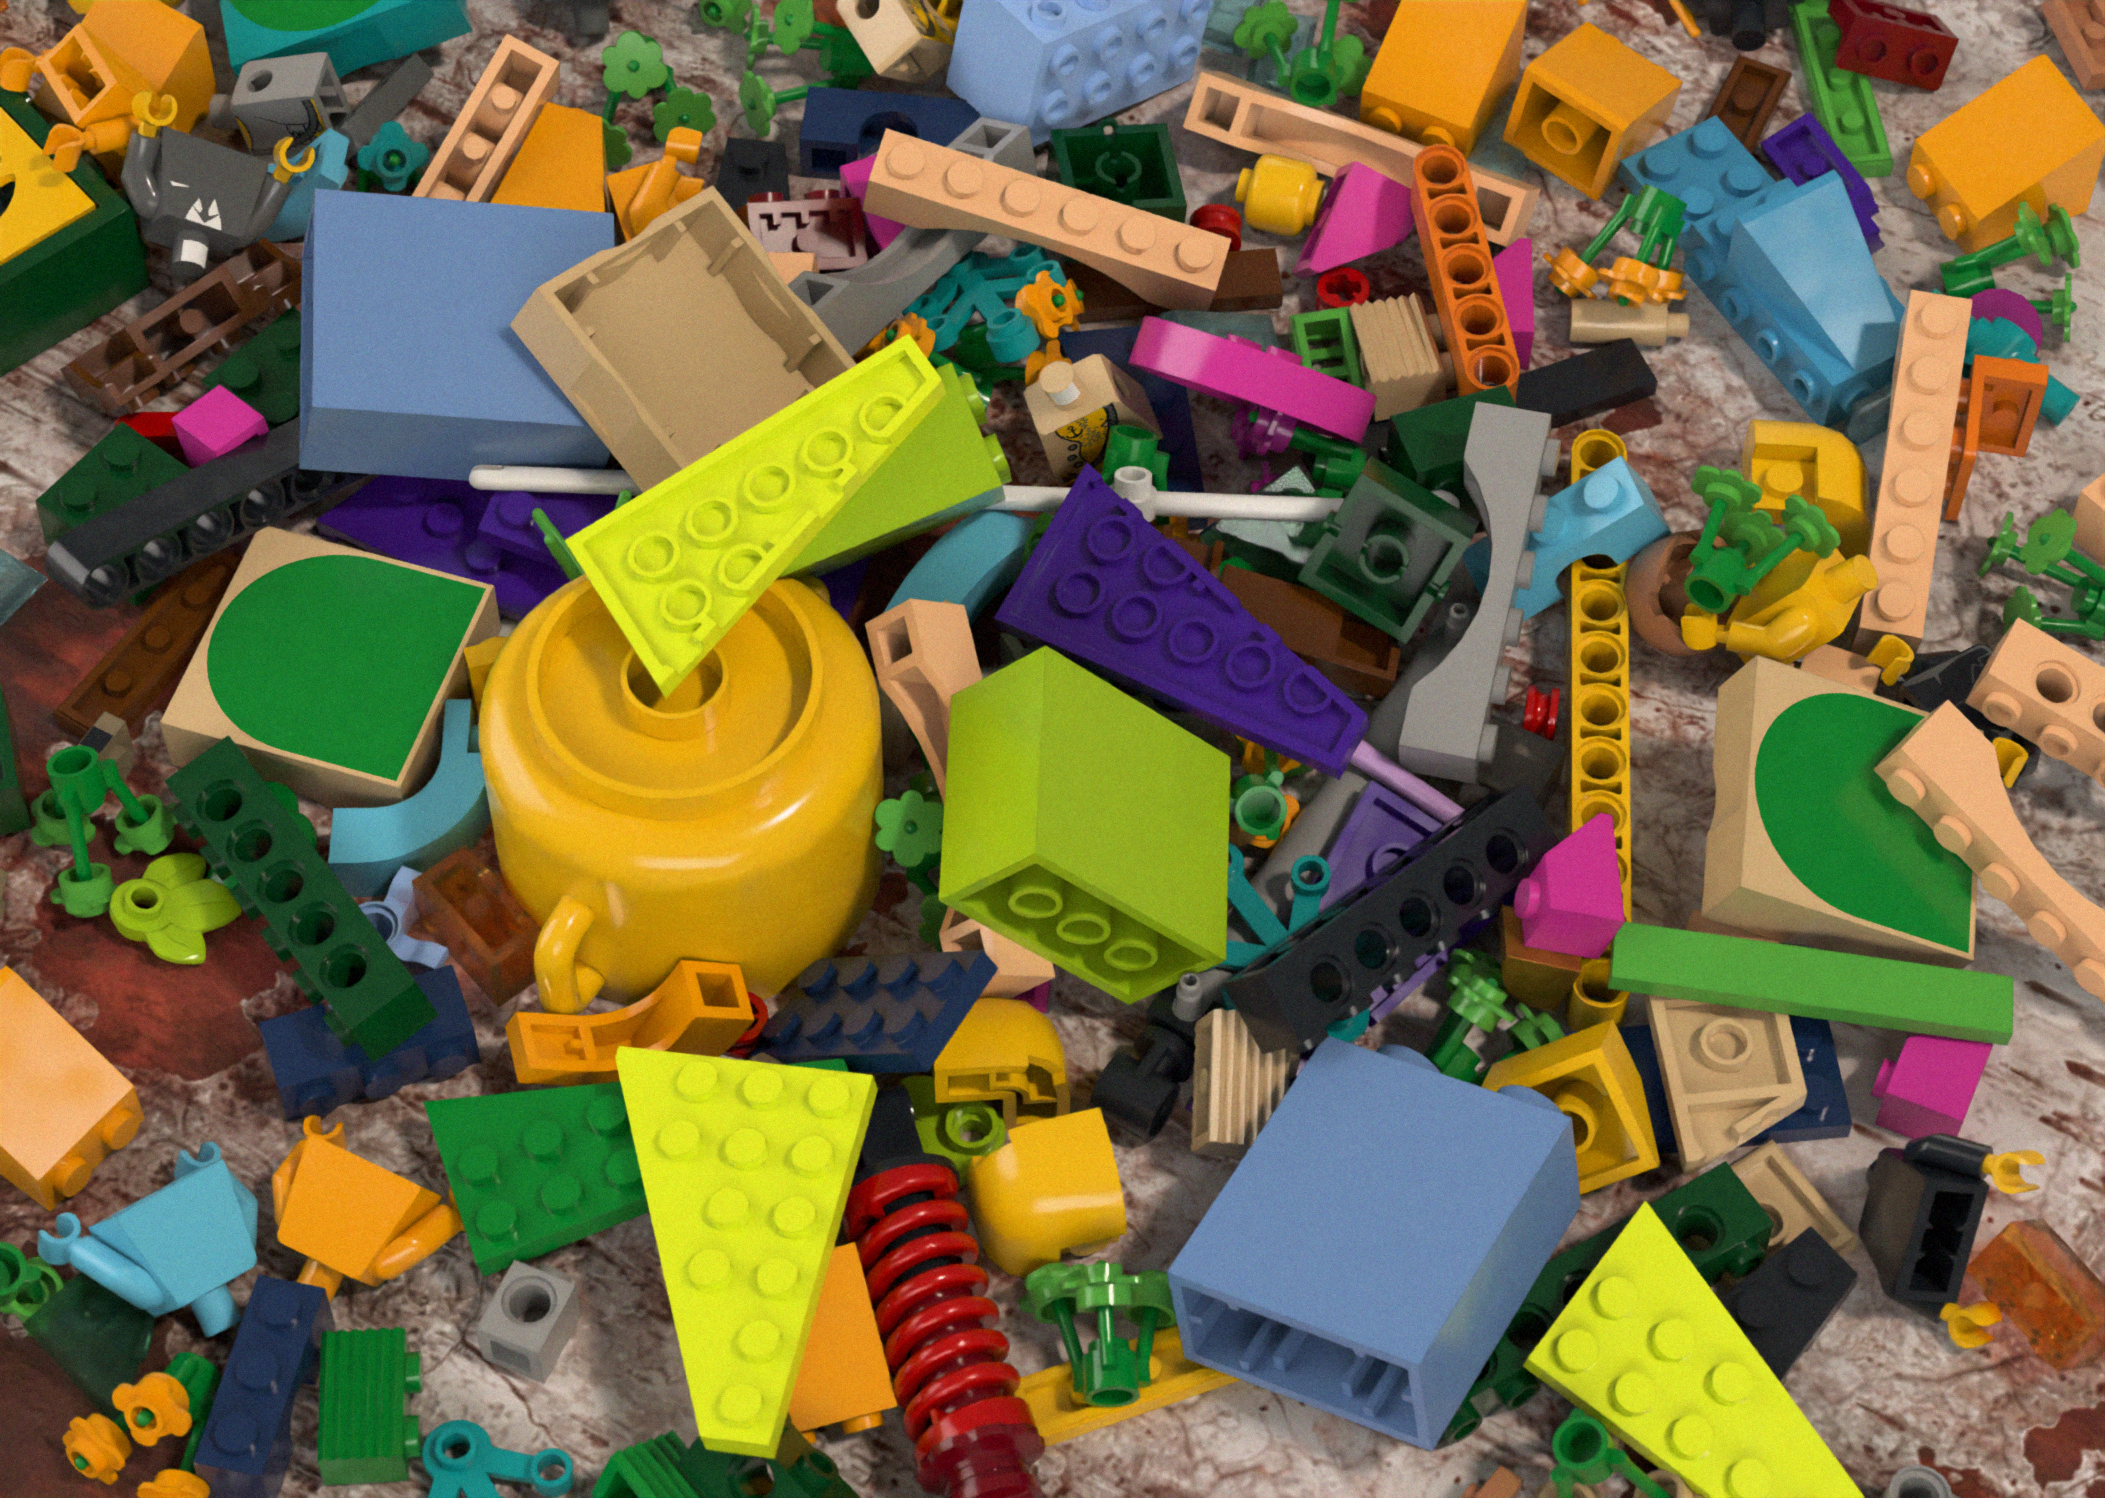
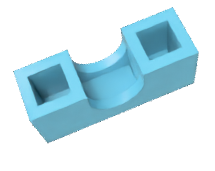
(1599, 514)

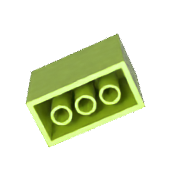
(926, 482)
(1086, 827)

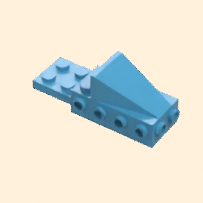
(1779, 266)

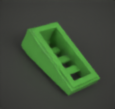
(1325, 326)

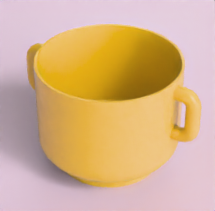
(689, 820)

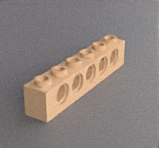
(492, 124)
(2034, 665)

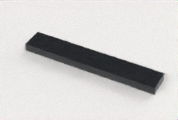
(1563, 389)

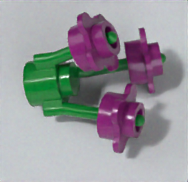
(1264, 429)

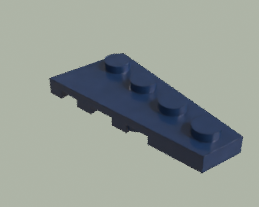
(1166, 398)

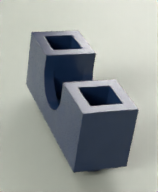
(850, 125)
(320, 1074)
(250, 1421)

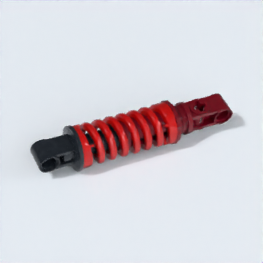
(935, 1321)

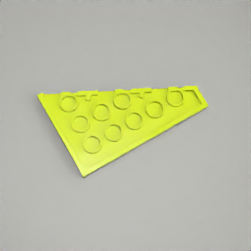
(745, 1209)

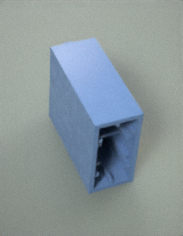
(414, 337)
(1378, 1238)

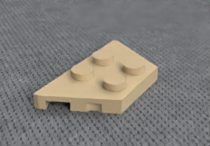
(1723, 1074)

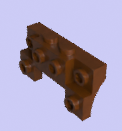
(184, 325)
(1310, 624)

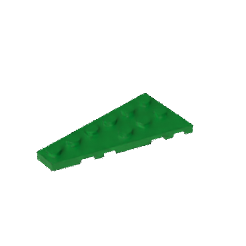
(542, 1166)

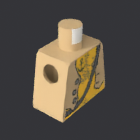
(900, 37)
(1078, 406)

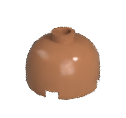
(1657, 592)

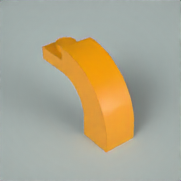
(694, 1011)

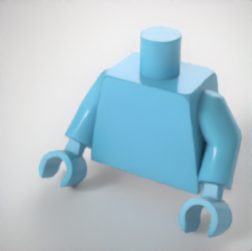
(170, 1244)

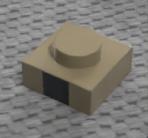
(111, 741)

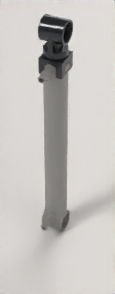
(1145, 1091)

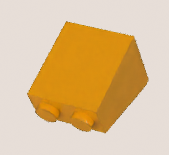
(163, 48)
(1444, 69)
(1589, 108)
(2009, 146)
(559, 163)
(57, 1099)
(844, 1360)

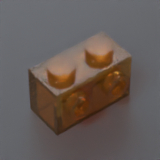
(479, 924)
(2045, 1293)

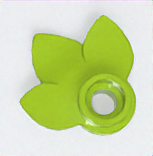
(180, 908)
(944, 1124)

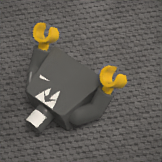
(198, 192)

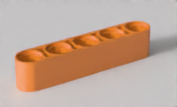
(1462, 258)

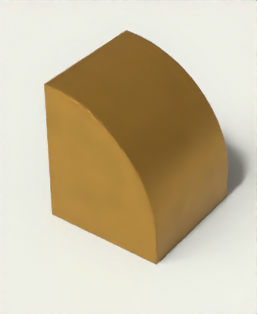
(1533, 974)

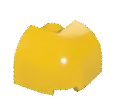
(1816, 466)
(1009, 1055)
(1047, 1193)

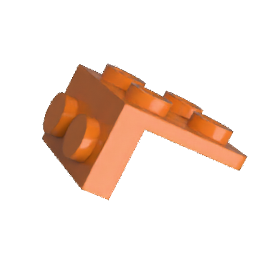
(1994, 416)

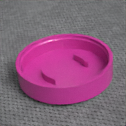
(1243, 374)

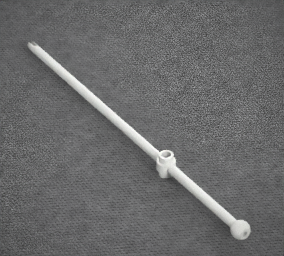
(1129, 482)

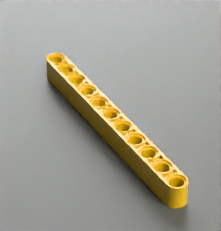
(1602, 700)

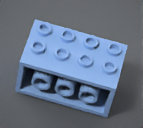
(1071, 58)

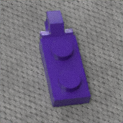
(1807, 152)

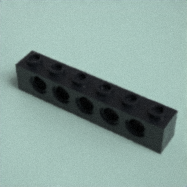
(1391, 922)

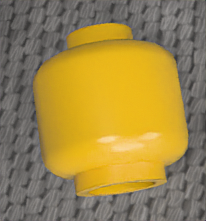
(1280, 194)

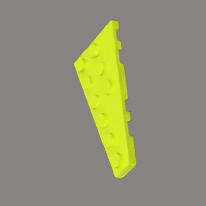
(722, 530)
(1679, 1378)

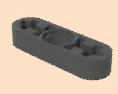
(383, 102)

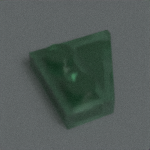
(1272, 546)
(93, 1338)

